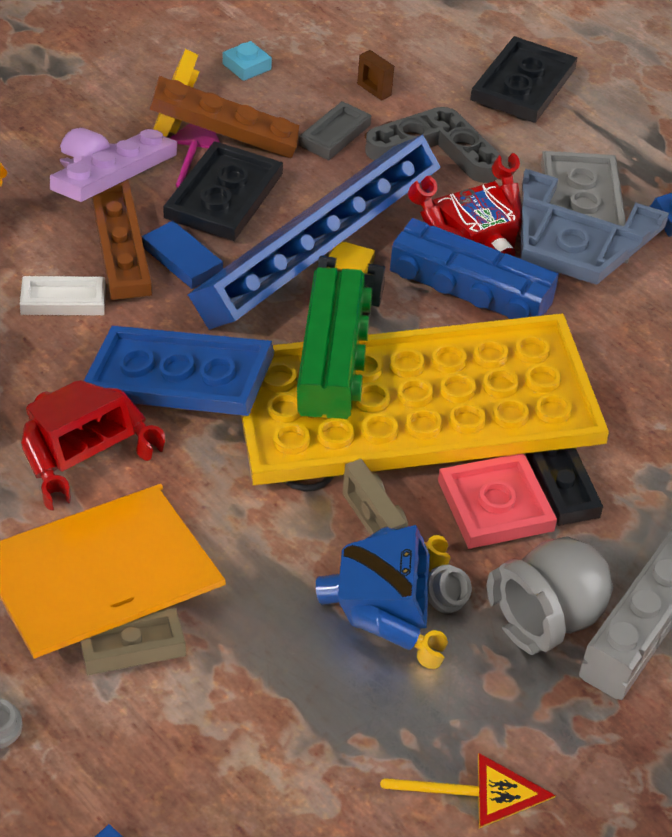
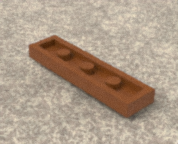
(225, 117)
(121, 243)

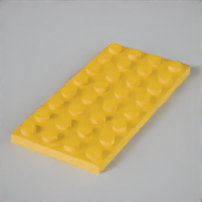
(432, 402)

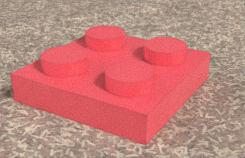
(496, 500)

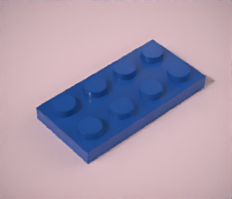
(182, 369)

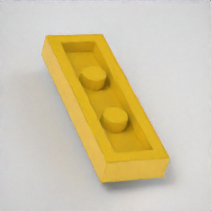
(187, 75)

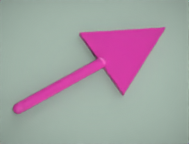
(194, 137)

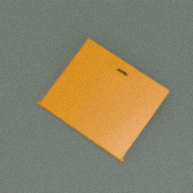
(101, 570)

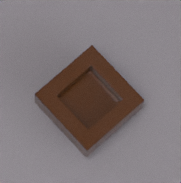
(375, 75)

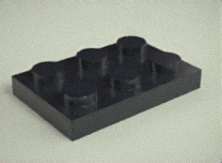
(523, 79)
(223, 190)

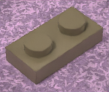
(368, 499)
(135, 643)

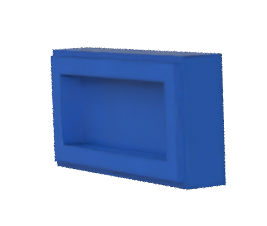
(182, 254)

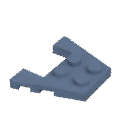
(578, 242)

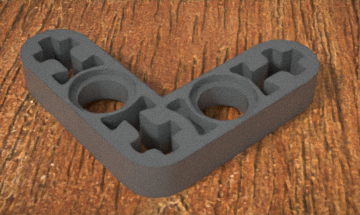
(442, 128)

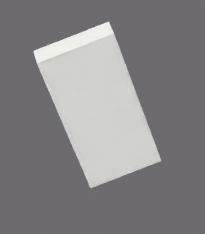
(62, 295)

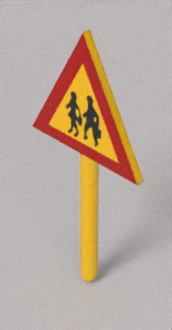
(498, 791)

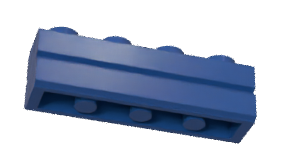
(472, 271)

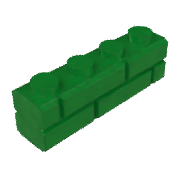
(332, 344)

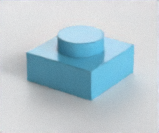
(247, 60)

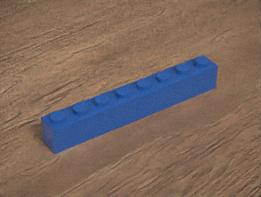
(312, 233)

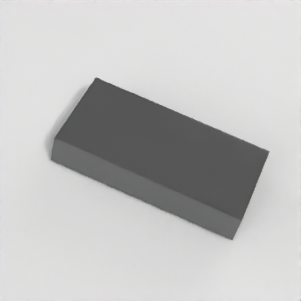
(335, 130)

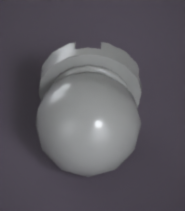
(551, 592)

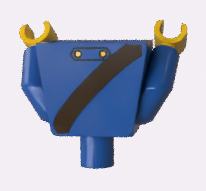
(387, 586)

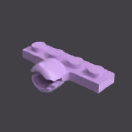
(103, 165)

